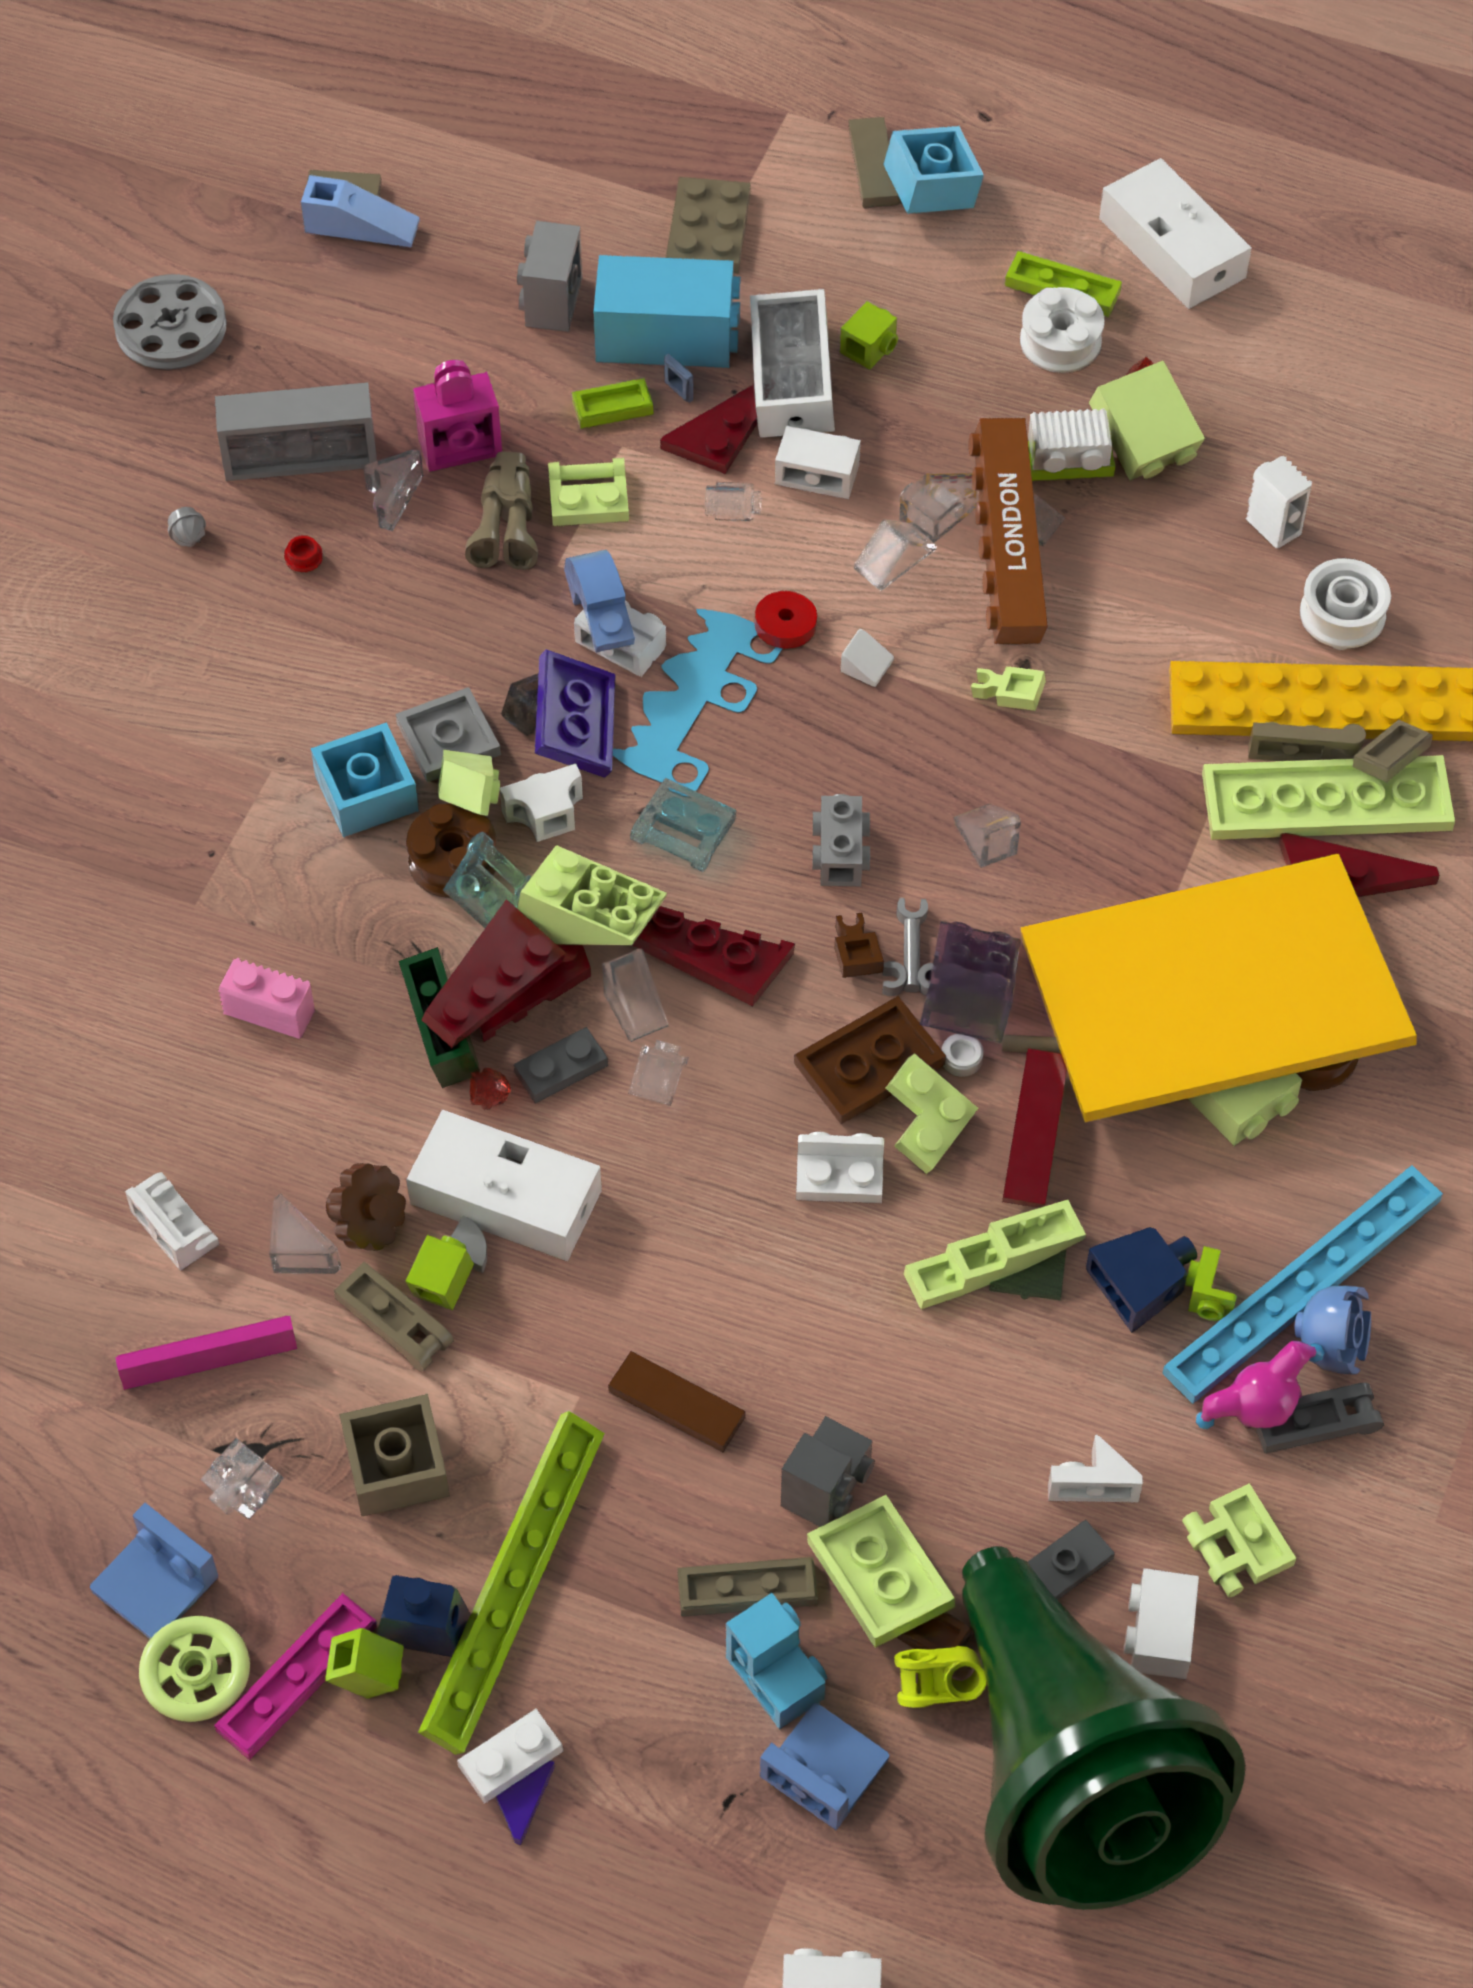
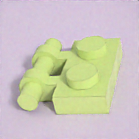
(1251, 1534)

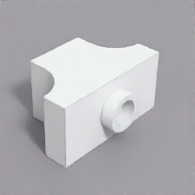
(544, 801)

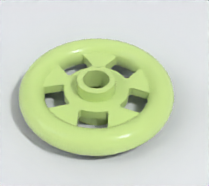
(180, 1636)

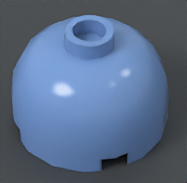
(1337, 1324)

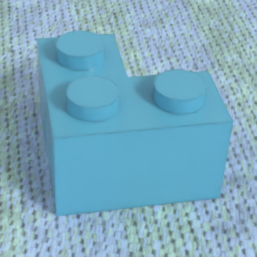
(769, 1661)

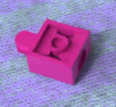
(457, 417)

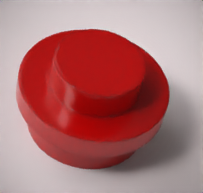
(303, 554)

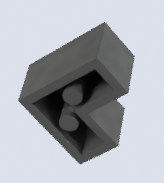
(825, 1471)

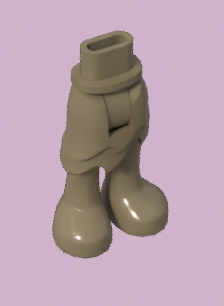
(506, 496)

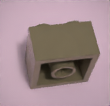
(394, 1455)

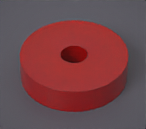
(785, 633)

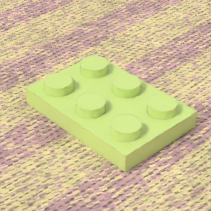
(881, 1571)

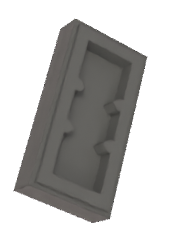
(1071, 1559)

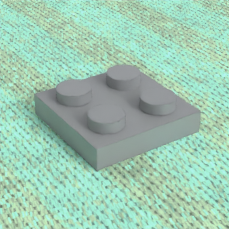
(446, 724)

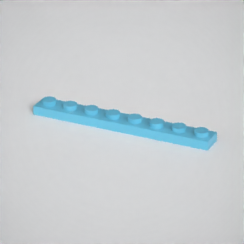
(1281, 1298)

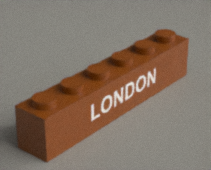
(1009, 531)

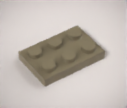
(709, 220)

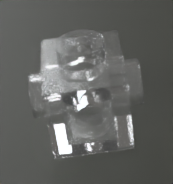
(241, 1480)

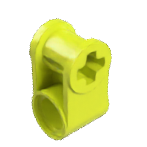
(935, 1676)

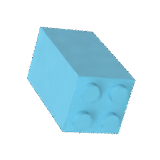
(666, 308)

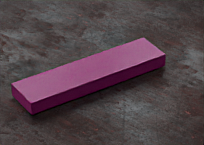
(206, 1352)
(289, 1679)

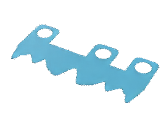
(699, 680)

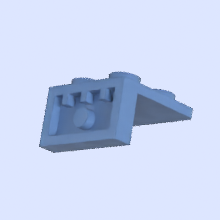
(155, 1574)
(823, 1765)

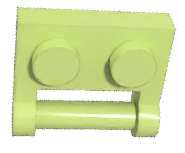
(588, 501)

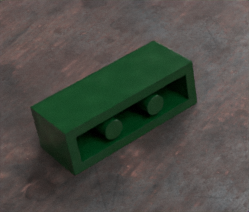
(424, 978)

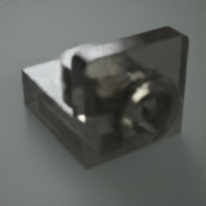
(521, 704)

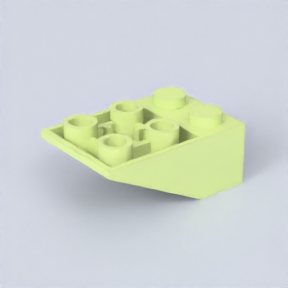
(587, 902)

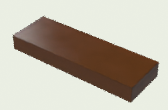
(676, 1401)

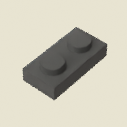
(560, 1065)

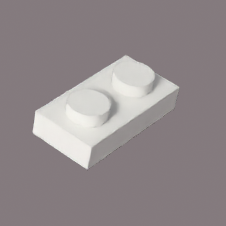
(510, 1755)

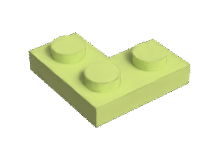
(939, 1111)

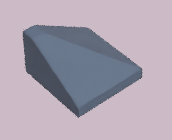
(678, 378)

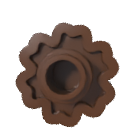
(366, 1206)

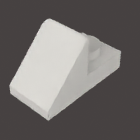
(1105, 1481)

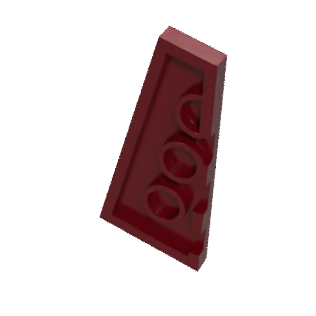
(722, 958)

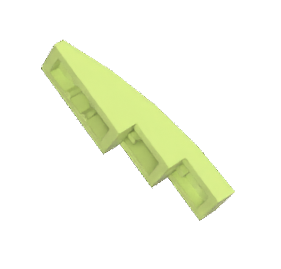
(1000, 1252)

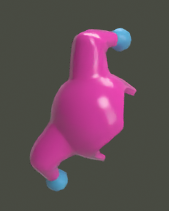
(1262, 1392)

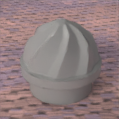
(186, 526)

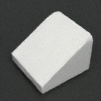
(865, 659)

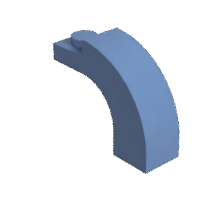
(599, 589)

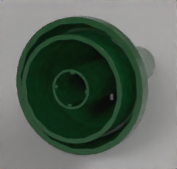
(1095, 1767)

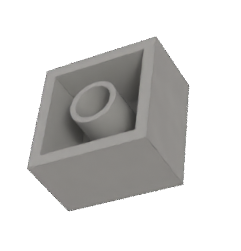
(550, 276)

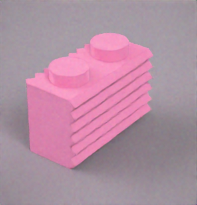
(267, 998)

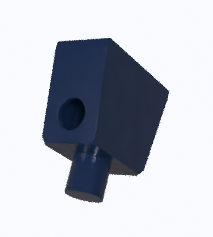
(1140, 1273)
(421, 1615)

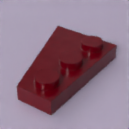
(568, 974)

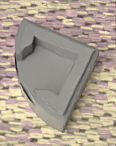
(472, 1236)

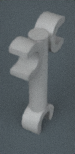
(910, 976)

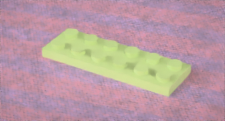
(1325, 799)

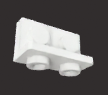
(840, 1168)

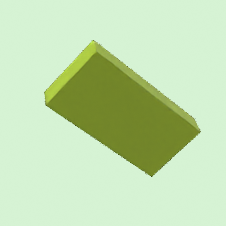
(612, 403)

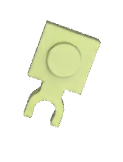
(1014, 689)

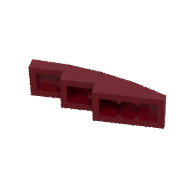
(1035, 1129)

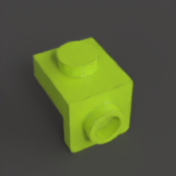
(1205, 1300)

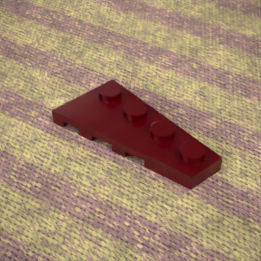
(493, 973)

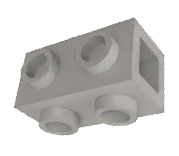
(841, 831)

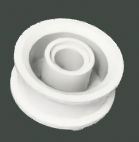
(1062, 329)
(1345, 603)

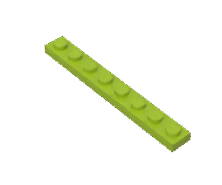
(511, 1584)

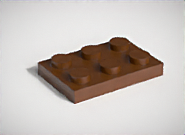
(864, 1056)

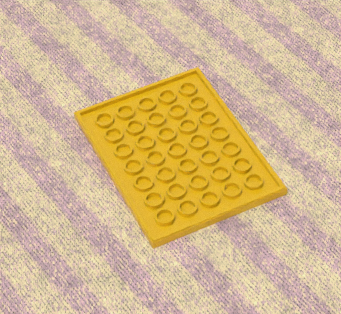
(1215, 987)

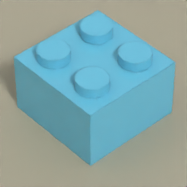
(933, 169)
(364, 779)

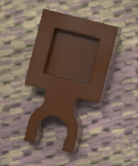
(855, 950)

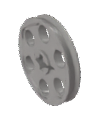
(158, 329)

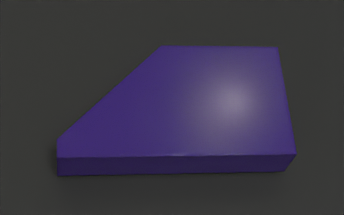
(522, 1800)

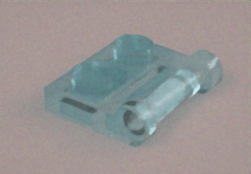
(688, 813)
(477, 888)

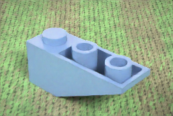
(351, 212)

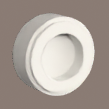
(963, 1055)

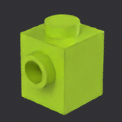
(869, 335)
(440, 1271)
(364, 1663)

